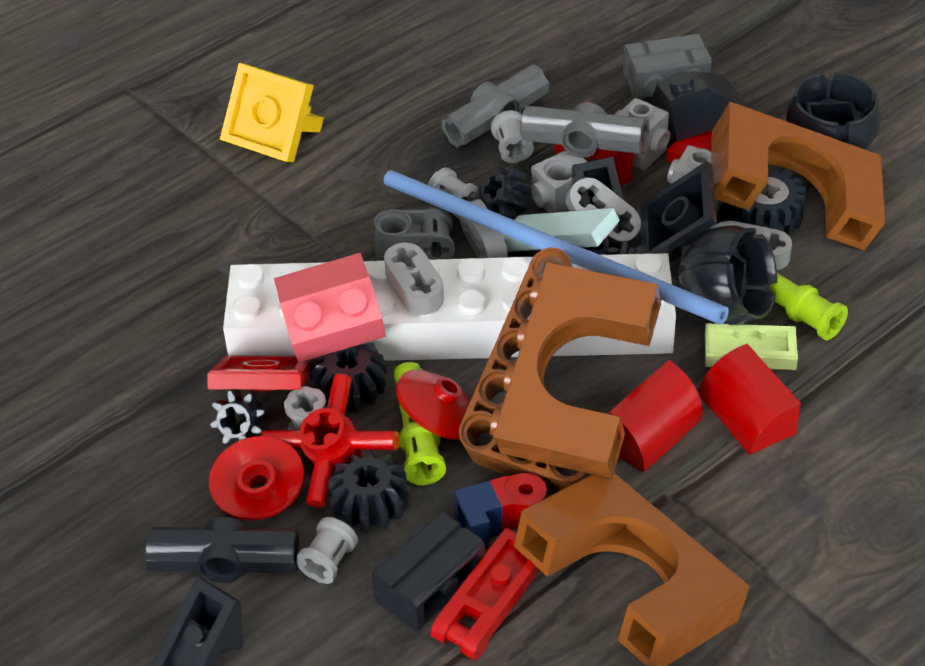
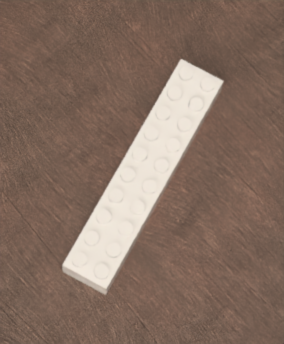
(465, 327)

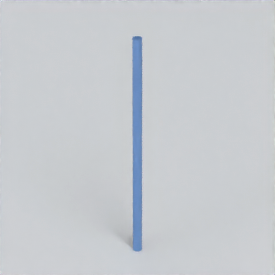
(541, 240)

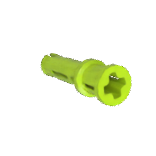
(806, 305)
(418, 444)

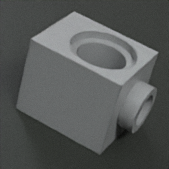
(553, 180)

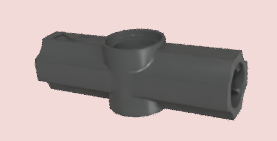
(492, 99)
(585, 129)

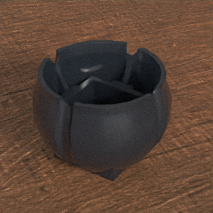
(836, 108)
(733, 270)

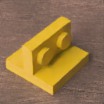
(269, 113)

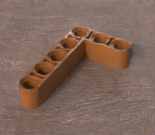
(480, 409)

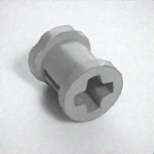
(506, 129)
(453, 185)
(301, 403)
(327, 550)

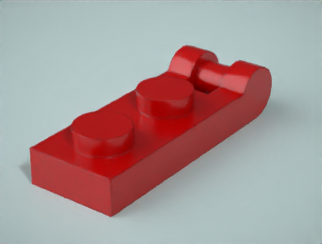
(485, 597)

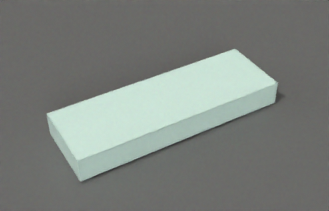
(579, 228)

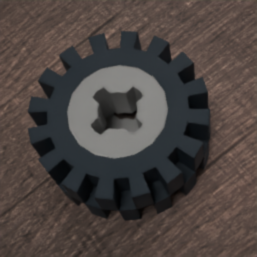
(777, 206)

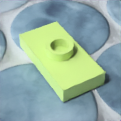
(771, 343)

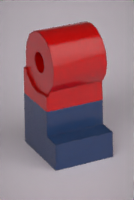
(497, 503)

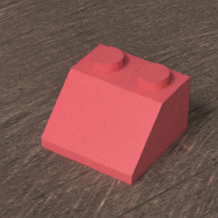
(329, 307)

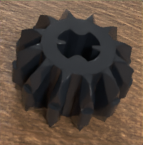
(360, 363)
(368, 491)

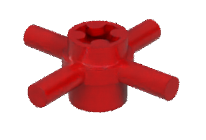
(330, 439)

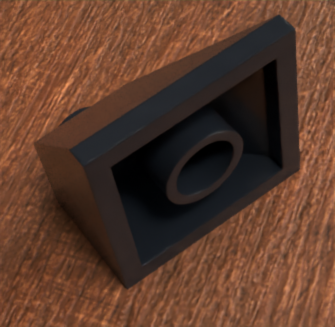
(694, 101)
(679, 213)

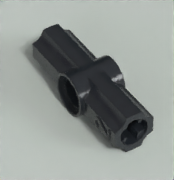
(222, 549)

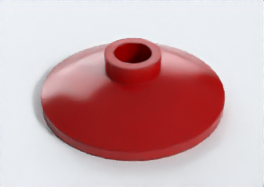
(433, 402)
(255, 462)

